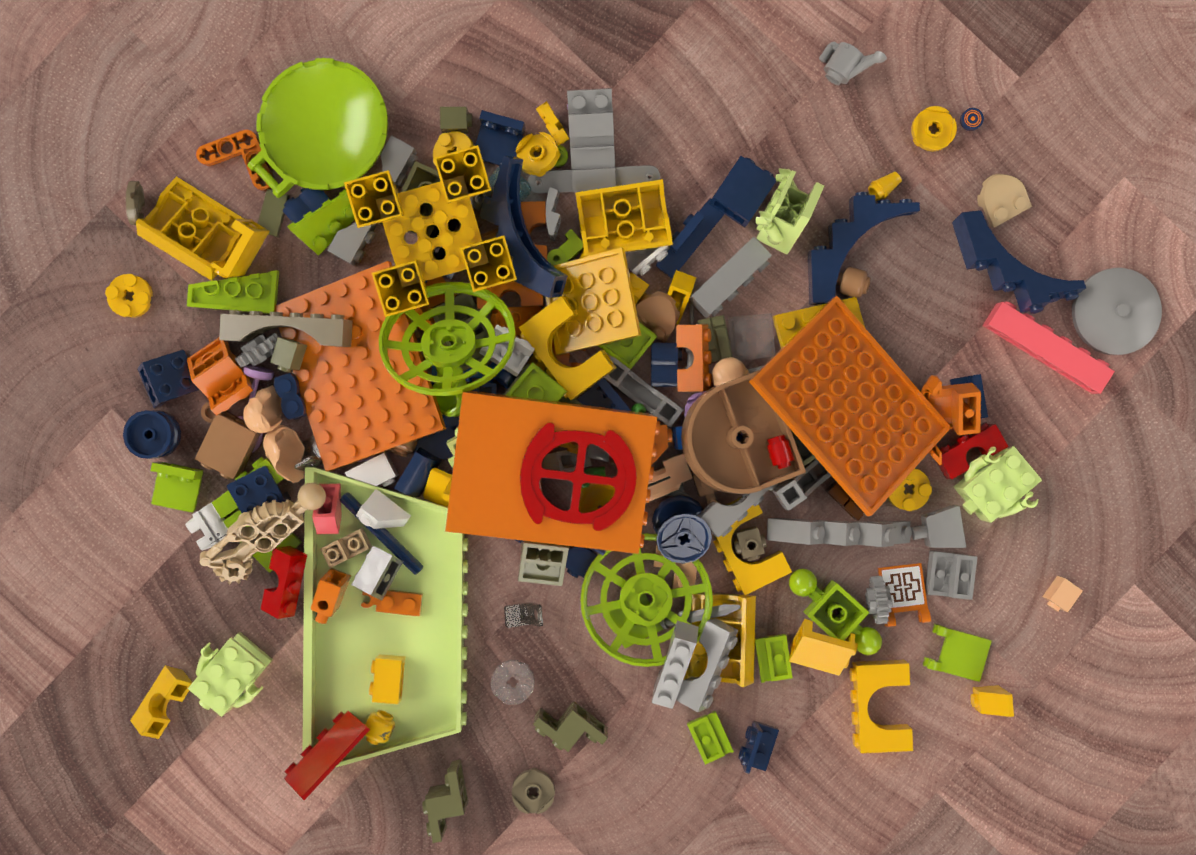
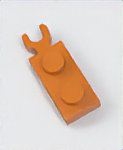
(397, 603)

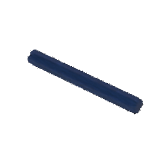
(385, 537)

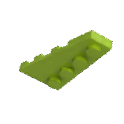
(321, 226)
(243, 293)

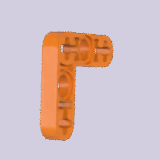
(246, 151)

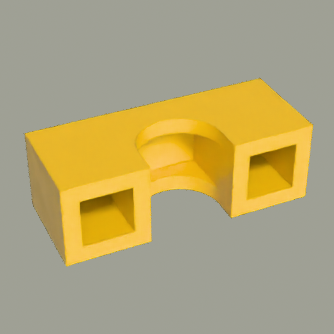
(151, 714)

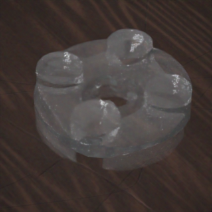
(522, 690)

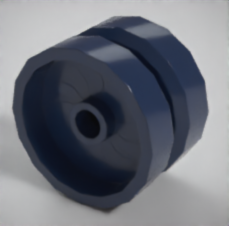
(139, 430)

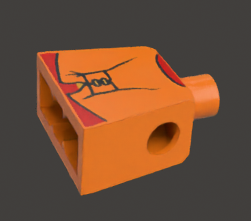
(329, 594)

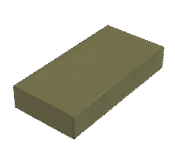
(271, 212)

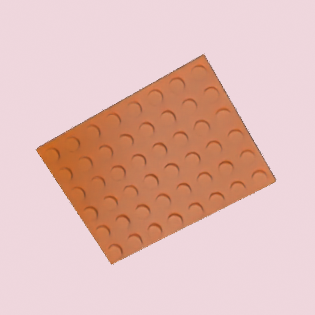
(347, 390)
(850, 405)

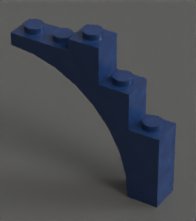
(505, 211)
(864, 214)
(1006, 273)

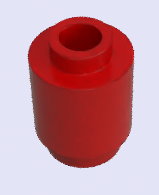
(780, 451)

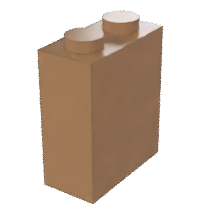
(227, 445)

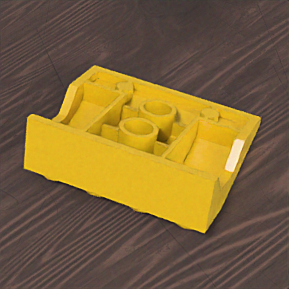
(624, 218)
(190, 227)
(741, 658)

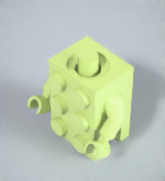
(786, 213)
(996, 485)
(230, 675)

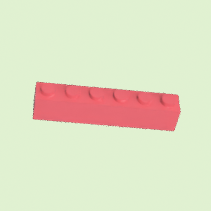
(1048, 347)

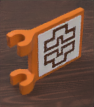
(906, 591)

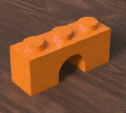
(535, 216)
(528, 297)
(697, 375)

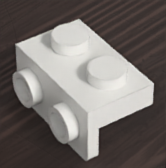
(640, 260)
(519, 356)

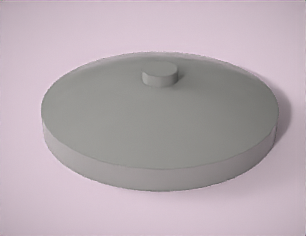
(1117, 311)

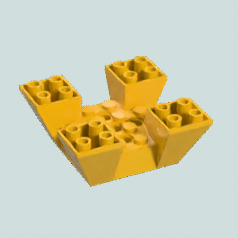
(461, 177)

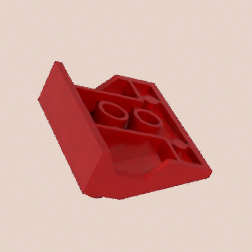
(325, 754)

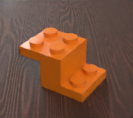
(219, 376)

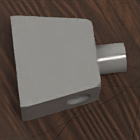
(941, 528)

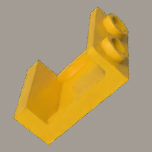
(245, 250)
(820, 650)

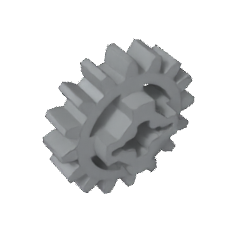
(257, 350)
(878, 600)

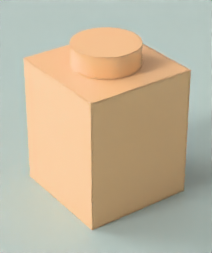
(1062, 594)

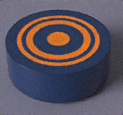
(971, 119)

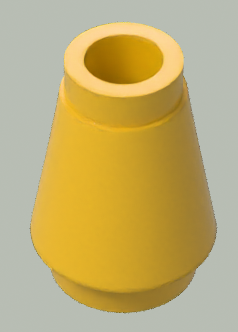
(884, 186)

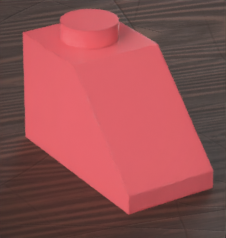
(328, 517)

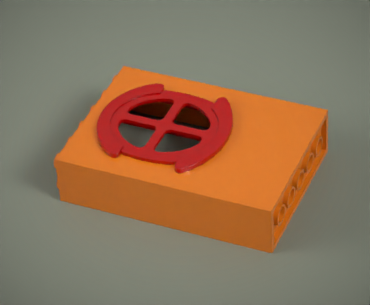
(501, 468)

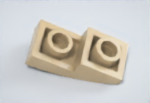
(346, 548)

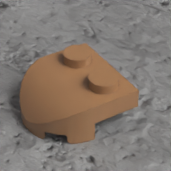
(658, 314)

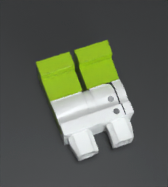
(212, 520)

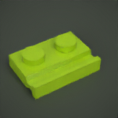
(773, 658)
(710, 737)

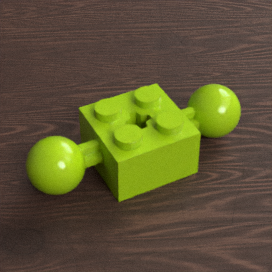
(833, 596)

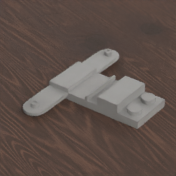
(591, 149)

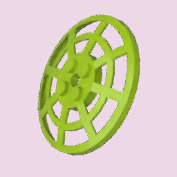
(449, 330)
(643, 614)

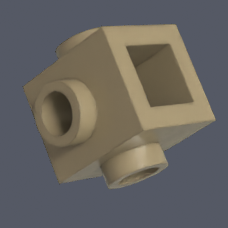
(749, 535)

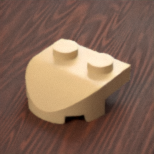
(1002, 198)

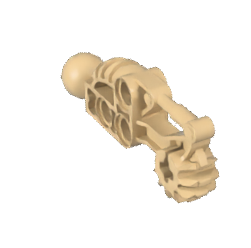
(263, 523)

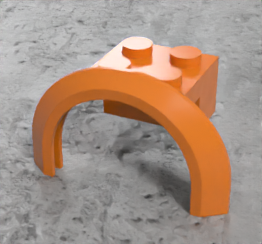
(957, 405)

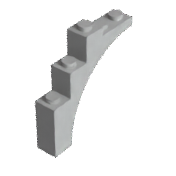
(839, 532)

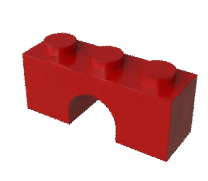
(954, 456)
(289, 567)

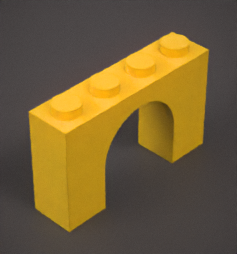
(540, 333)
(755, 574)
(868, 678)

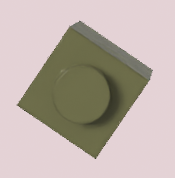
(455, 119)
(288, 354)

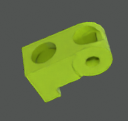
(566, 251)

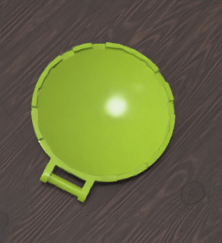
(319, 126)

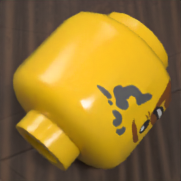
(380, 726)

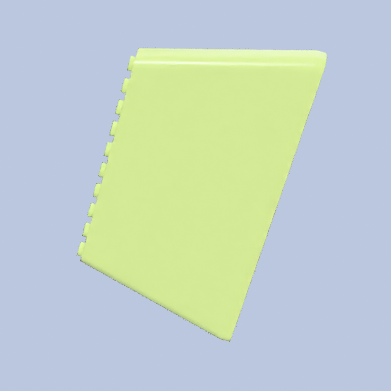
(342, 650)

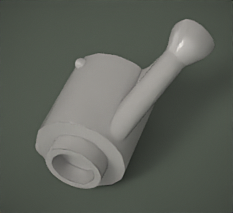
(846, 62)

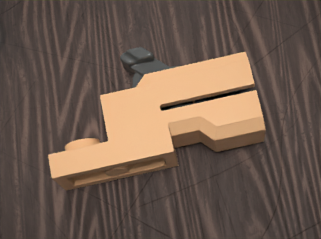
(670, 478)

